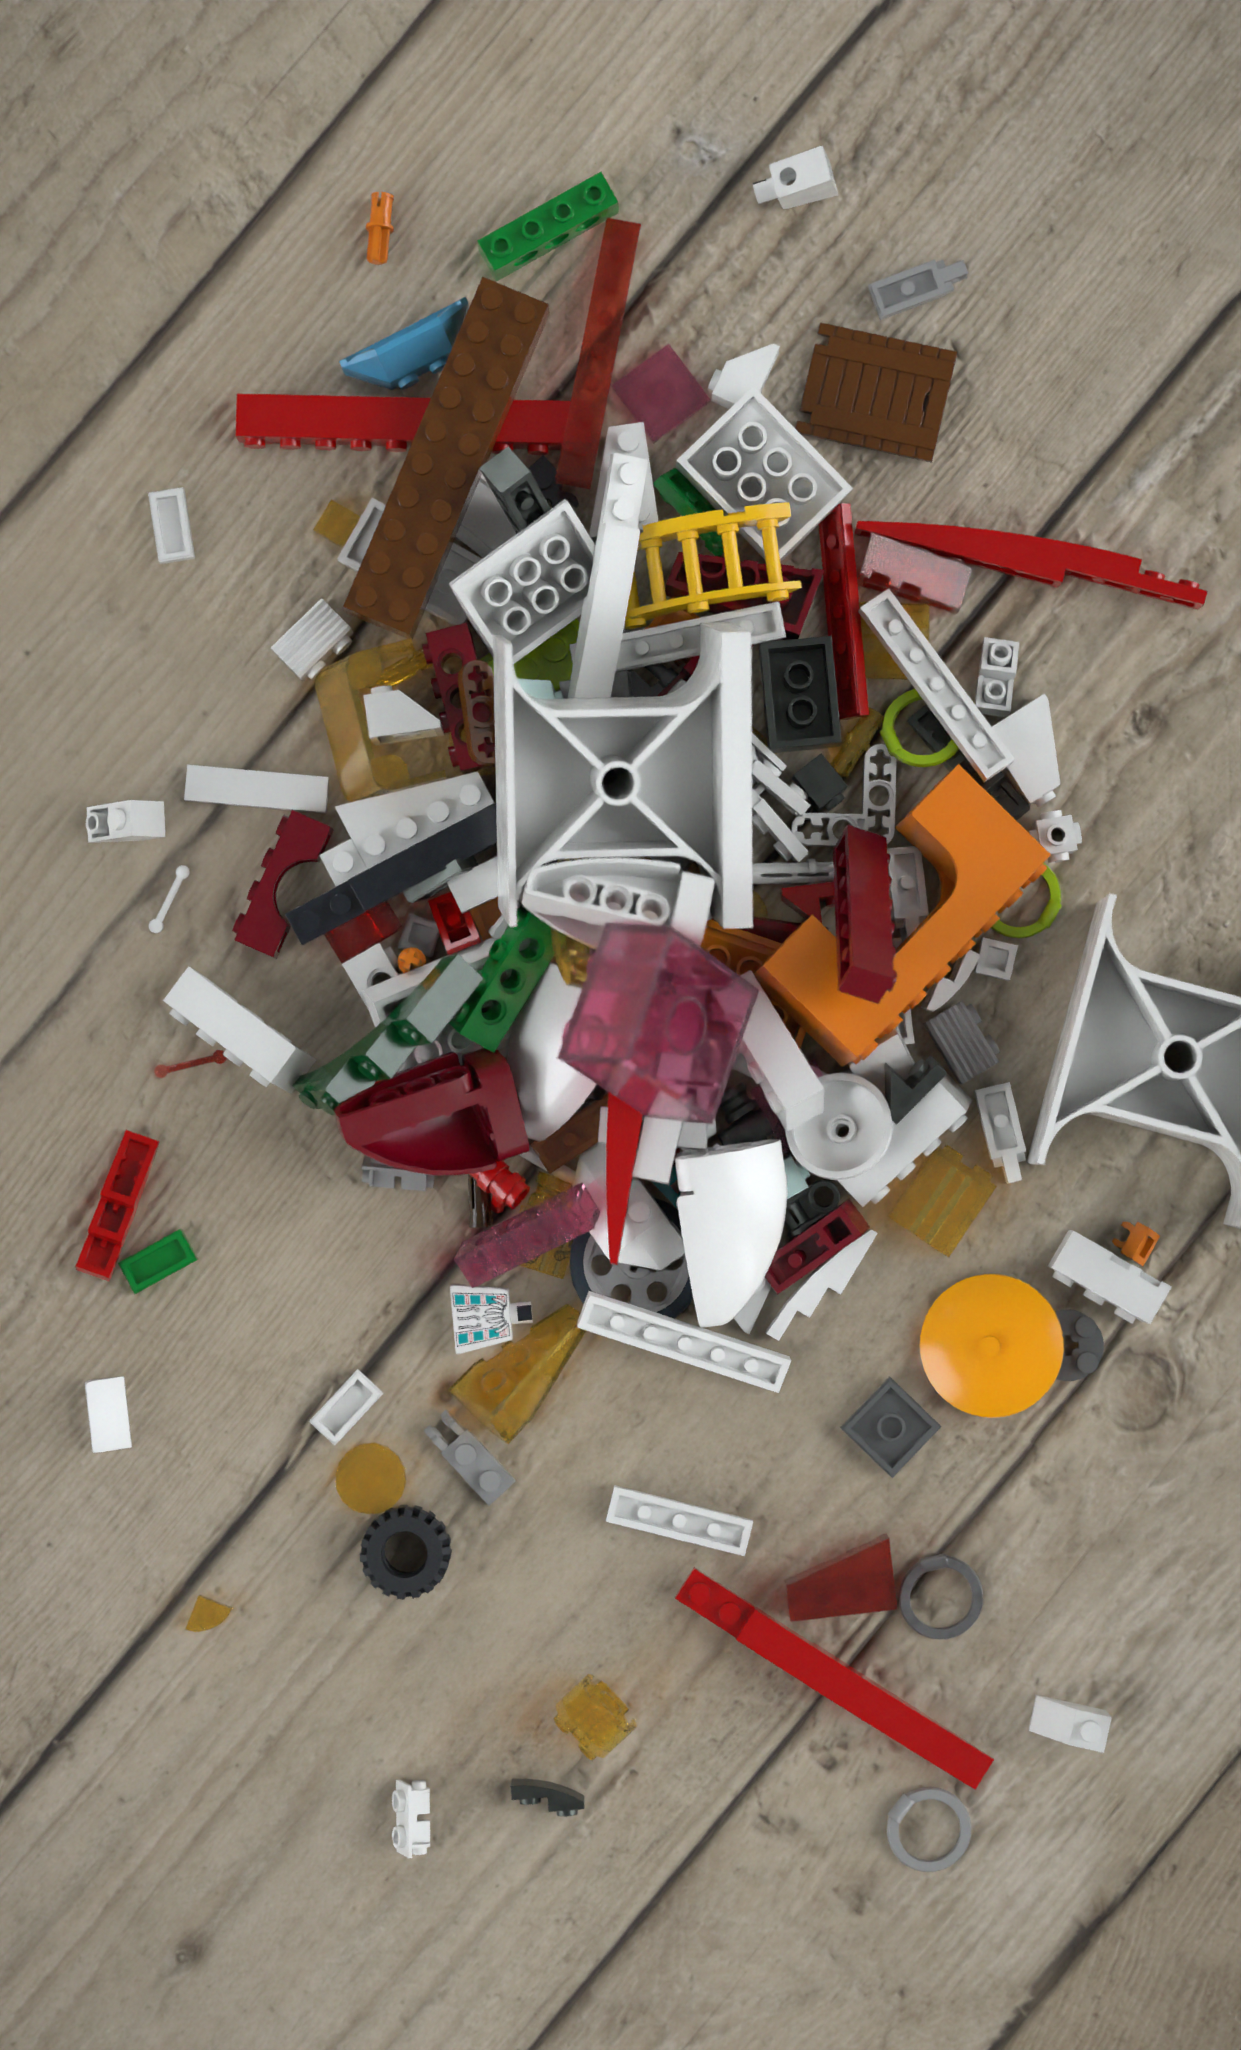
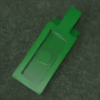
(688, 500)

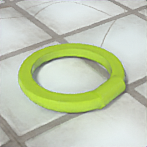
(892, 741)
(1046, 917)

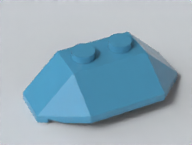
(409, 352)

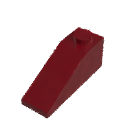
(815, 1245)

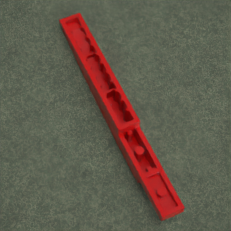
(1038, 558)
(621, 1151)
(834, 1678)

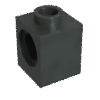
(821, 783)

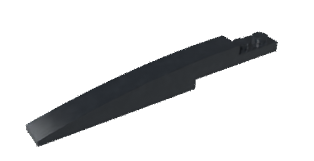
(398, 874)

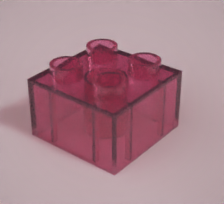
(658, 1022)

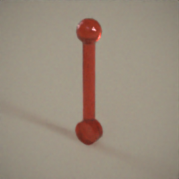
(161, 1070)

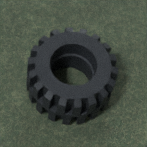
(384, 1574)

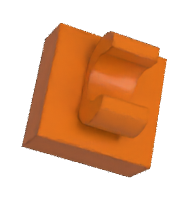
(1139, 1243)

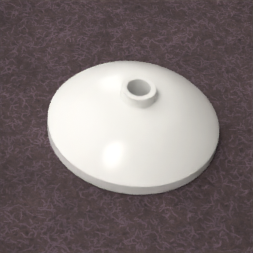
(848, 1103)

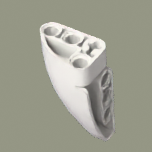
(589, 893)

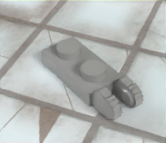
(472, 1460)

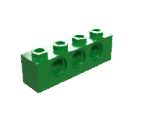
(548, 226)
(509, 995)

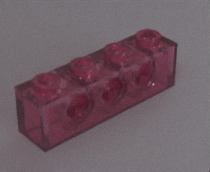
(527, 1235)

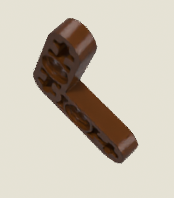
(475, 730)

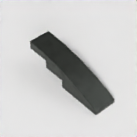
(937, 738)

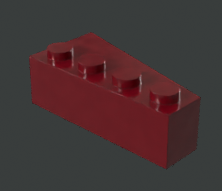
(714, 578)

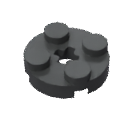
(1089, 1345)

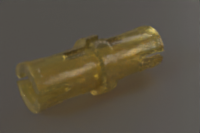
(856, 742)

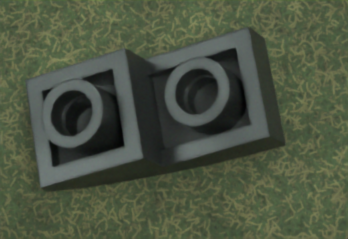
(560, 1798)

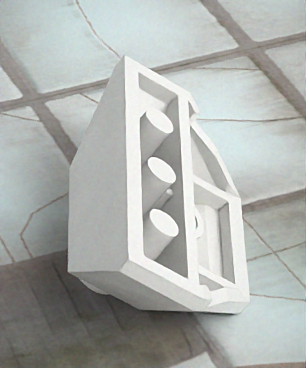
(648, 1233)

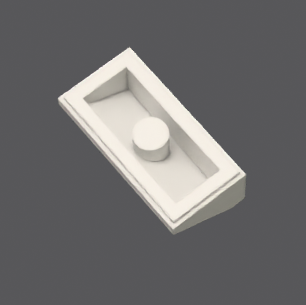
(108, 1414)

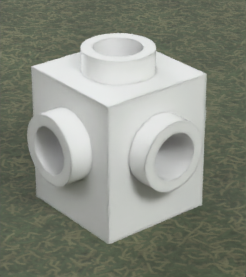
(1070, 832)

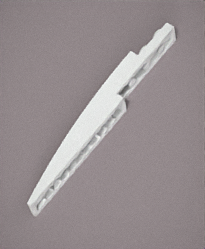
(610, 580)

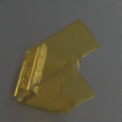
(338, 695)

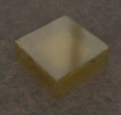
(336, 523)

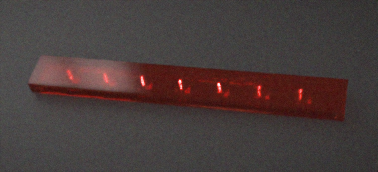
(598, 353)

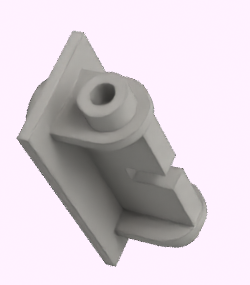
(382, 1175)

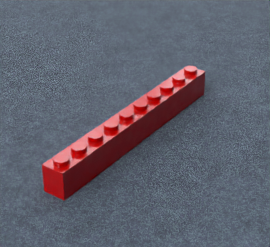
(380, 422)

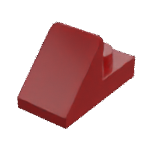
(807, 898)
(455, 928)

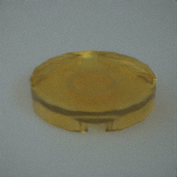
(370, 1478)

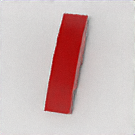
(117, 1205)

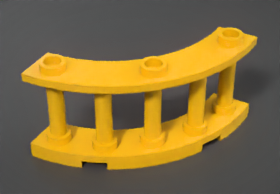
(687, 531)

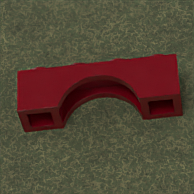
(299, 842)

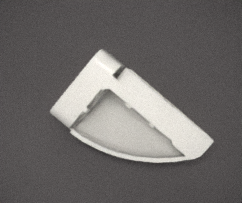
(545, 1085)
(730, 1222)

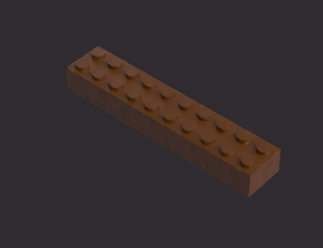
(446, 458)

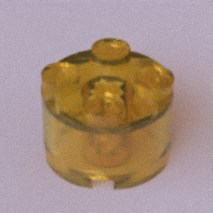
(594, 1717)

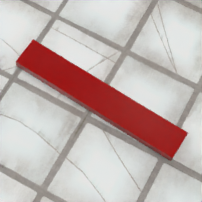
(842, 611)

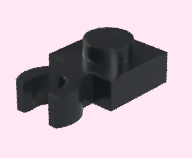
(545, 477)

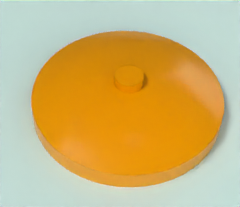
(991, 1345)

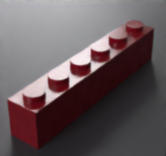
(863, 915)

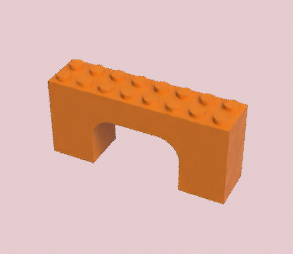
(980, 865)

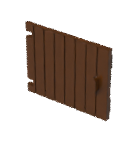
(873, 392)

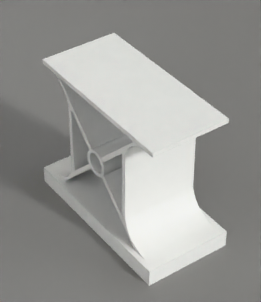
(677, 784)
(1115, 1062)

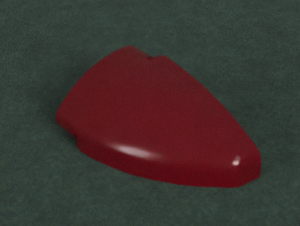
(439, 1116)

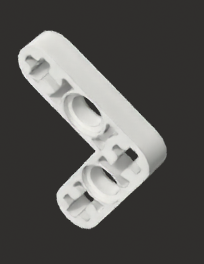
(857, 820)

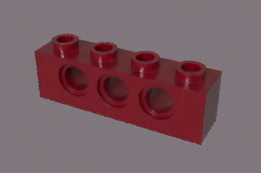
(441, 645)

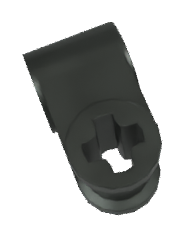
(807, 1209)

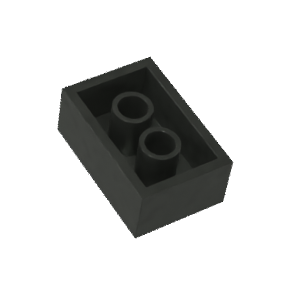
(799, 694)

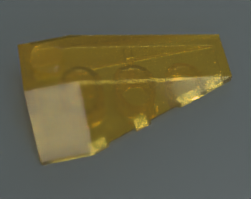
(516, 1381)

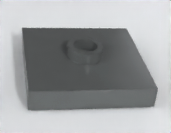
(890, 1427)

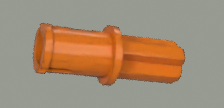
(379, 228)
(411, 959)

